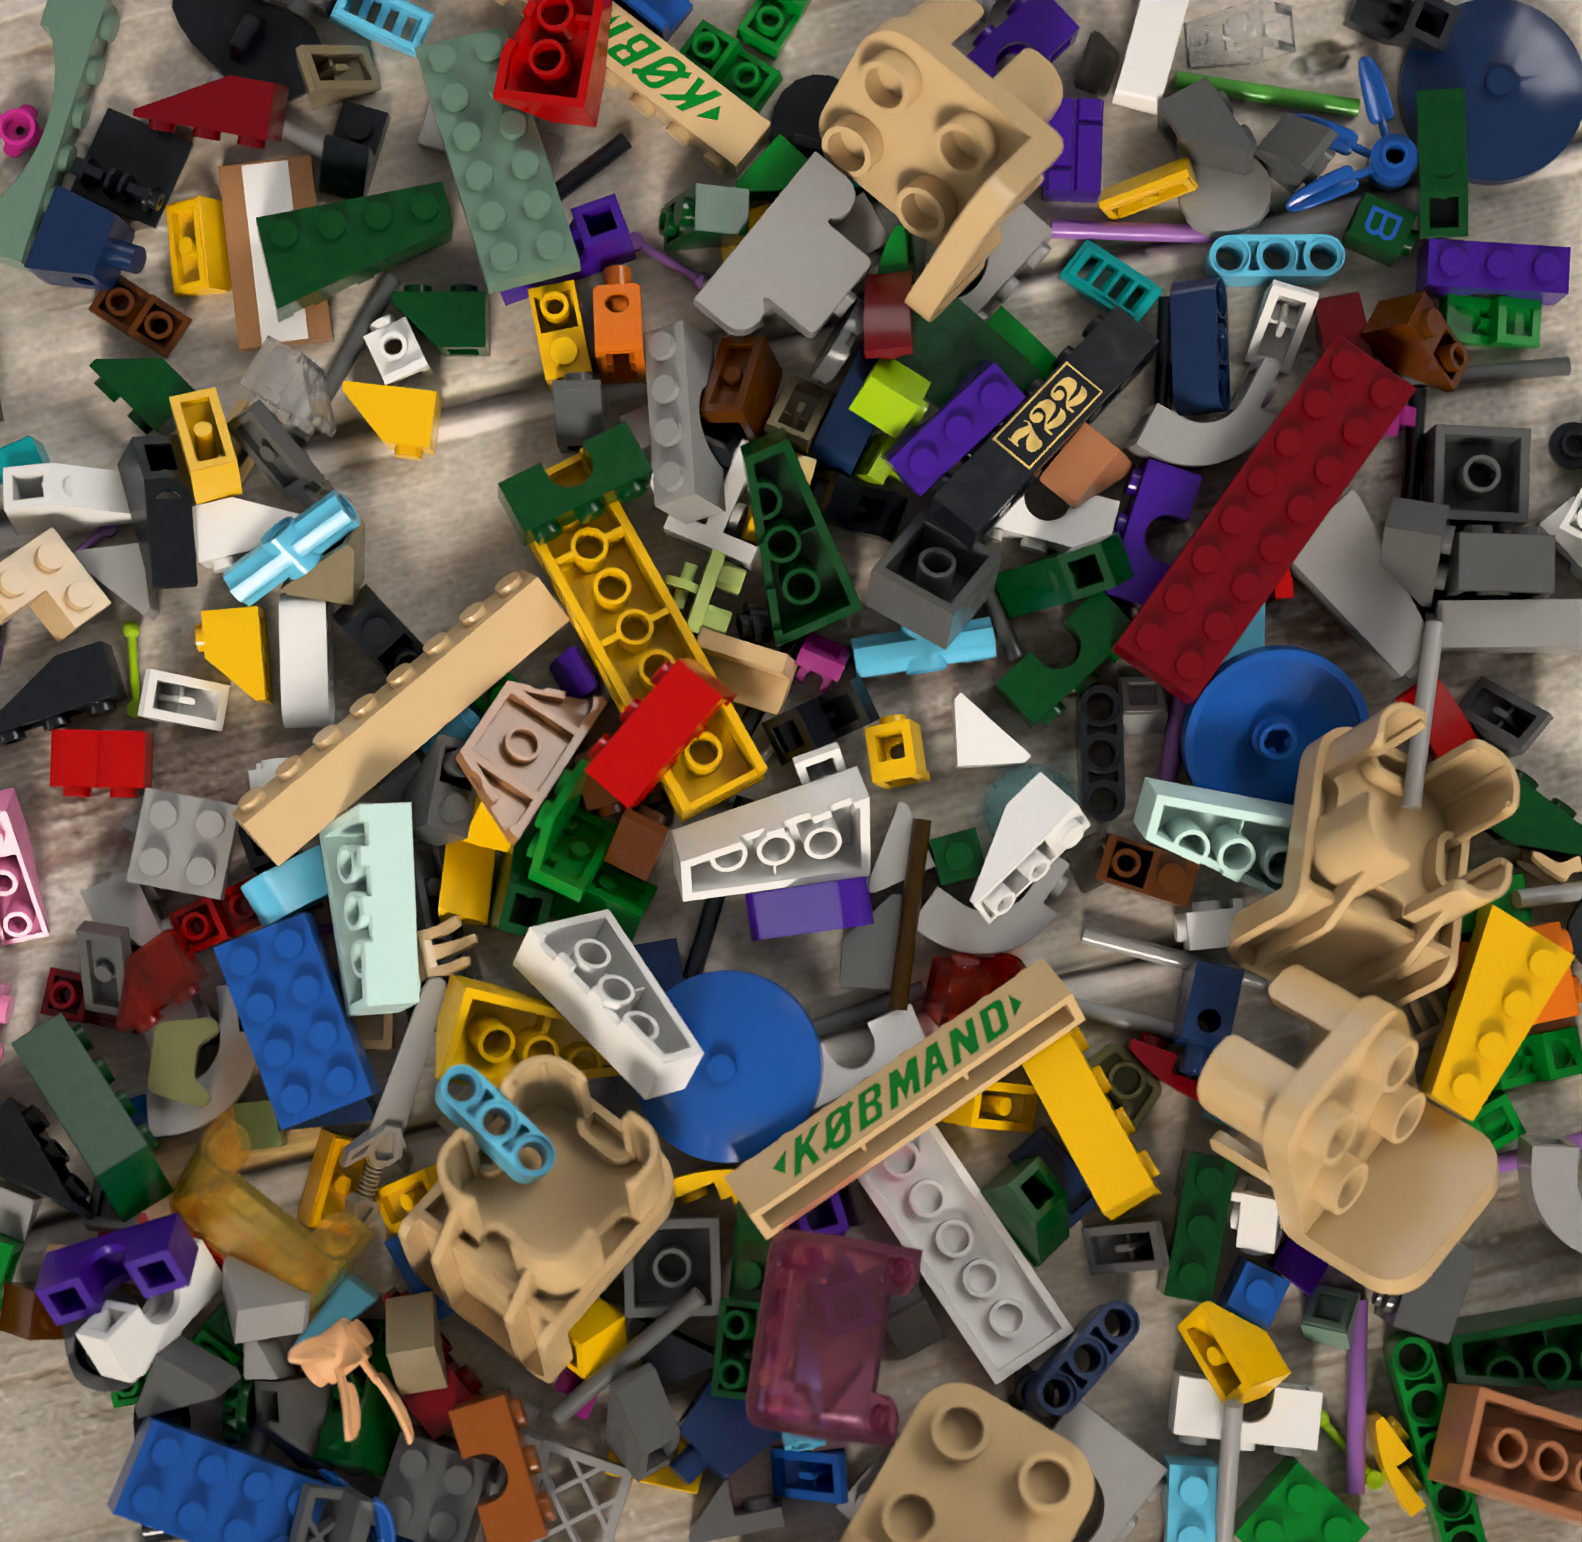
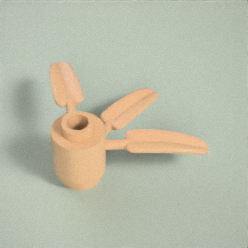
(335, 1355)

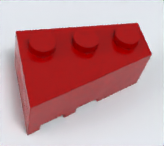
(657, 730)

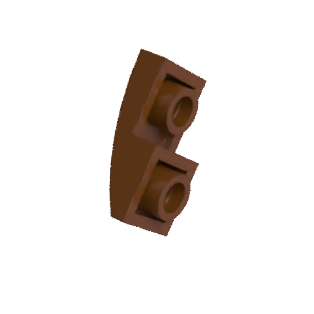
(141, 316)

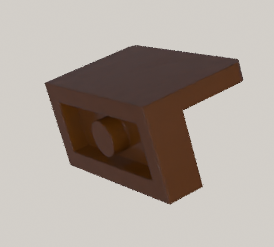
(742, 384)

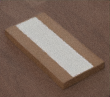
(254, 192)

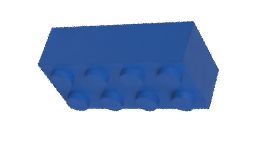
(296, 1020)
(207, 1487)

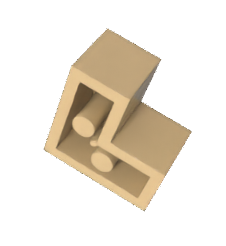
(52, 584)

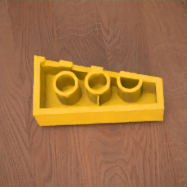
(1495, 1002)
(1091, 1126)

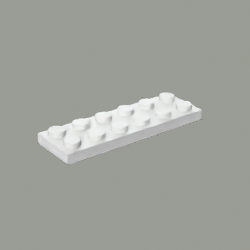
(966, 1254)

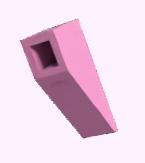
(20, 892)

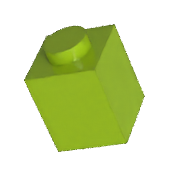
(891, 397)

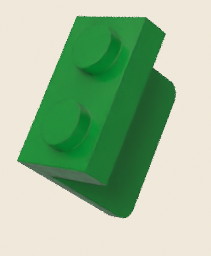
(570, 839)

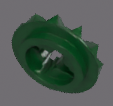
(239, 1410)

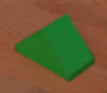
(772, 170)

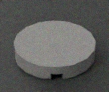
(1227, 201)

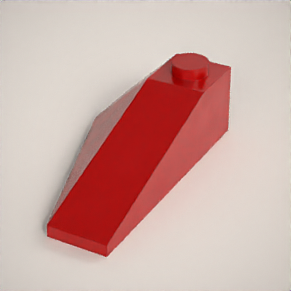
(557, 61)

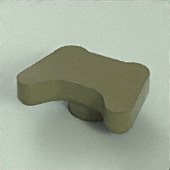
(176, 1058)
(1131, 1082)

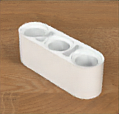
(1149, 54)
(306, 662)

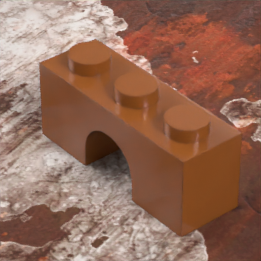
(494, 1427)

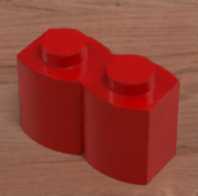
(101, 761)

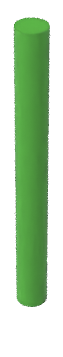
(1275, 95)

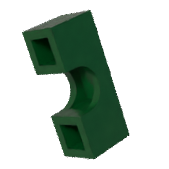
(543, 508)
(1037, 690)
(1199, 1226)

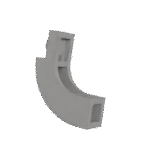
(1196, 445)
(964, 930)
(224, 1079)
(1550, 1184)

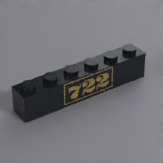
(1031, 437)

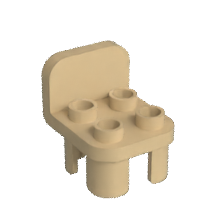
(942, 138)
(1375, 886)
(1348, 1139)
(539, 1253)
(975, 1475)

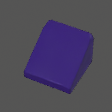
(574, 674)
(1298, 1265)

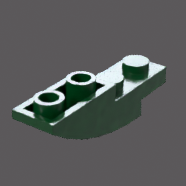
(740, 1310)

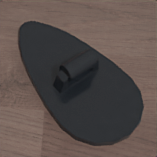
(248, 39)
(799, 112)

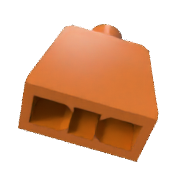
(619, 327)

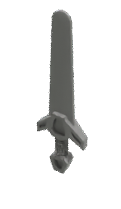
(384, 1140)

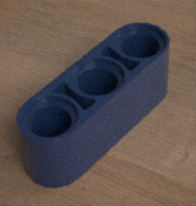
(1200, 346)
(843, 431)
(1102, 1351)

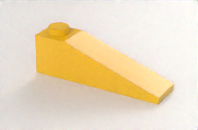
(501, 1028)

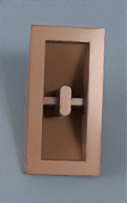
(1085, 467)

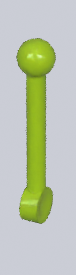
(131, 630)
(1373, 1478)

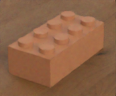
(1510, 1452)

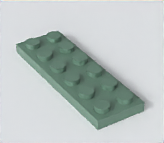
(496, 165)

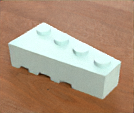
(1220, 829)
(373, 906)

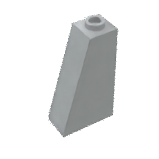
(1361, 596)
(1510, 626)

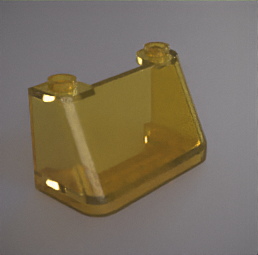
(249, 1226)

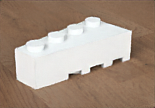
(778, 841)
(611, 1000)

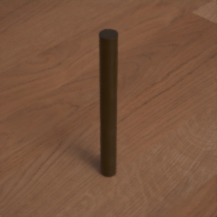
(909, 914)

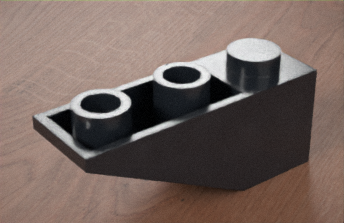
(161, 509)
(378, 631)
(66, 686)
(36, 1160)

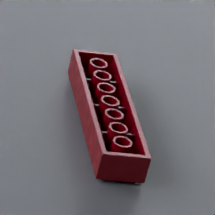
(1263, 519)

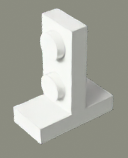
(714, 534)

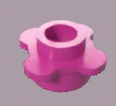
(13, 119)

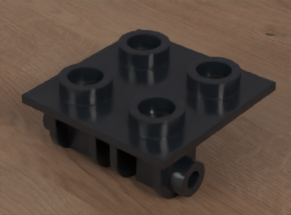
(131, 168)

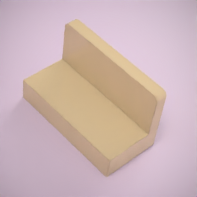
(750, 671)

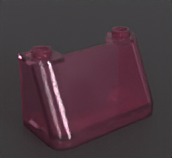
(826, 1335)

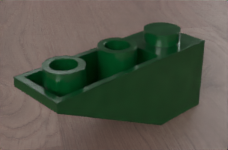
(1442, 163)
(1064, 576)
(1539, 823)
(515, 898)
(378, 1430)

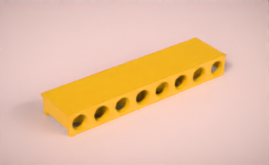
(631, 631)

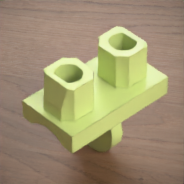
(716, 574)

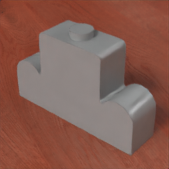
(791, 259)

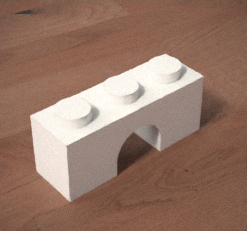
(1077, 526)
(891, 1036)
(126, 1339)
(1285, 1420)

